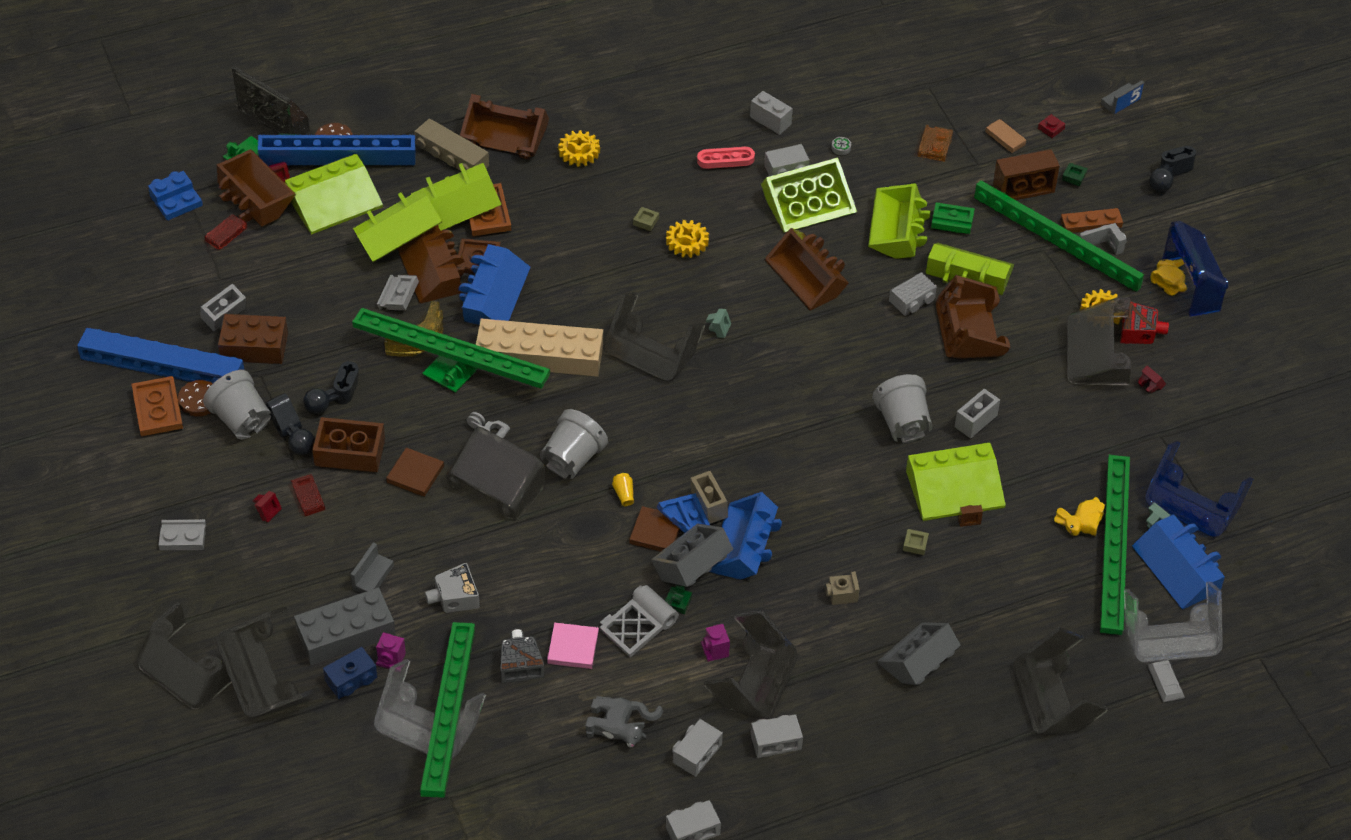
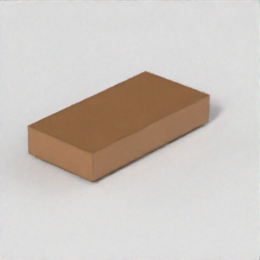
(1005, 136)

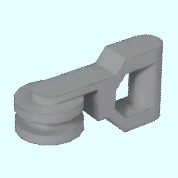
(477, 420)

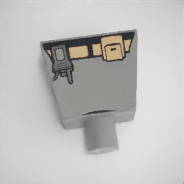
(454, 590)

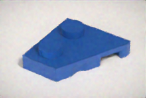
(684, 512)

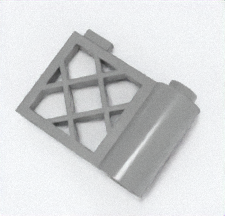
(651, 608)

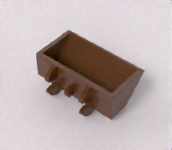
(254, 187)
(433, 264)
(807, 269)

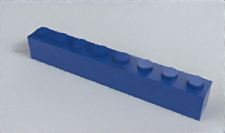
(331, 148)
(154, 357)

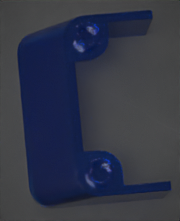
(1209, 282)
(1188, 505)

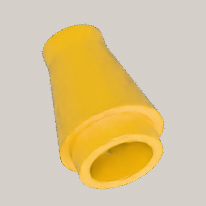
(623, 486)

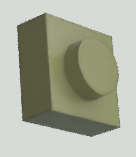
(646, 218)
(915, 542)

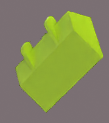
(462, 195)
(898, 221)
(397, 224)
(950, 261)

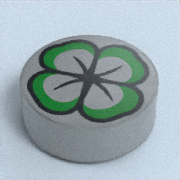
(841, 146)

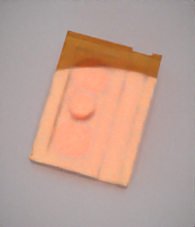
(935, 143)

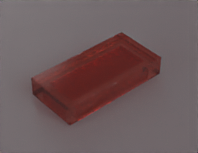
(225, 231)
(308, 495)

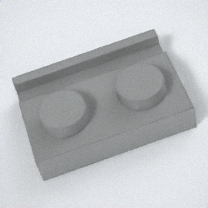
(397, 292)
(182, 535)

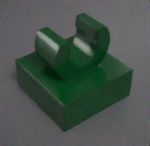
(679, 598)

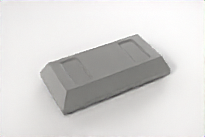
(1166, 681)

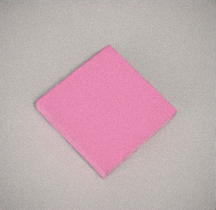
(573, 645)

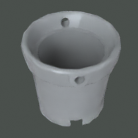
(237, 403)
(904, 406)
(573, 443)

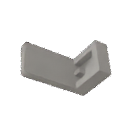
(1108, 233)

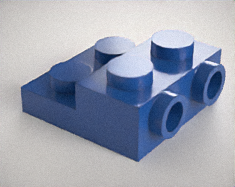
(174, 195)

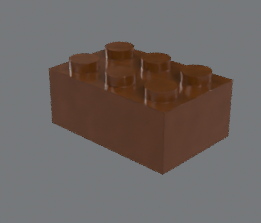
(1027, 175)
(254, 338)
(349, 444)

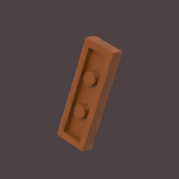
(1090, 220)

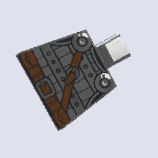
(520, 658)

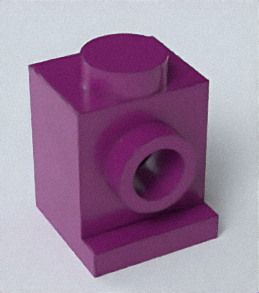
(716, 643)
(390, 650)

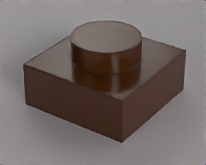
(970, 515)

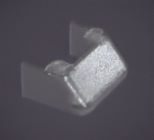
(1177, 640)
(411, 724)

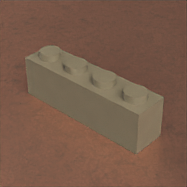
(449, 146)

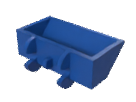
(494, 286)
(748, 530)
(1179, 560)

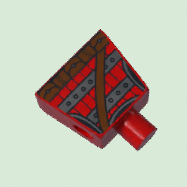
(1142, 325)

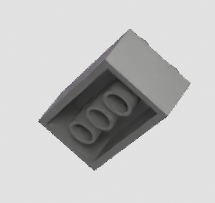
(344, 626)

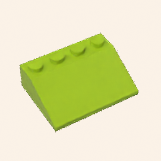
(334, 194)
(809, 195)
(955, 479)

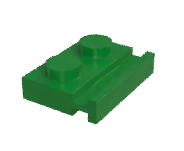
(952, 218)

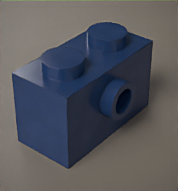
(350, 673)

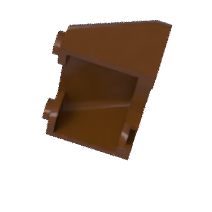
(504, 127)
(967, 320)

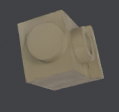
(843, 589)

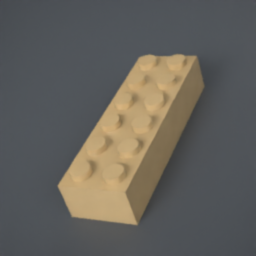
(550, 346)

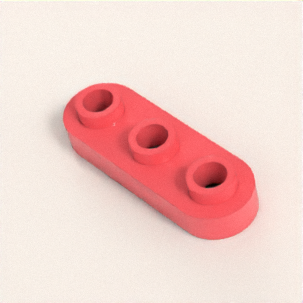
(725, 157)

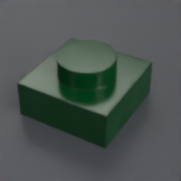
(1074, 174)

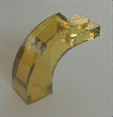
(432, 322)

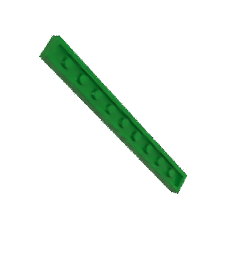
(1059, 236)
(451, 348)
(1115, 545)
(448, 710)

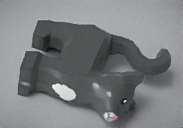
(616, 719)

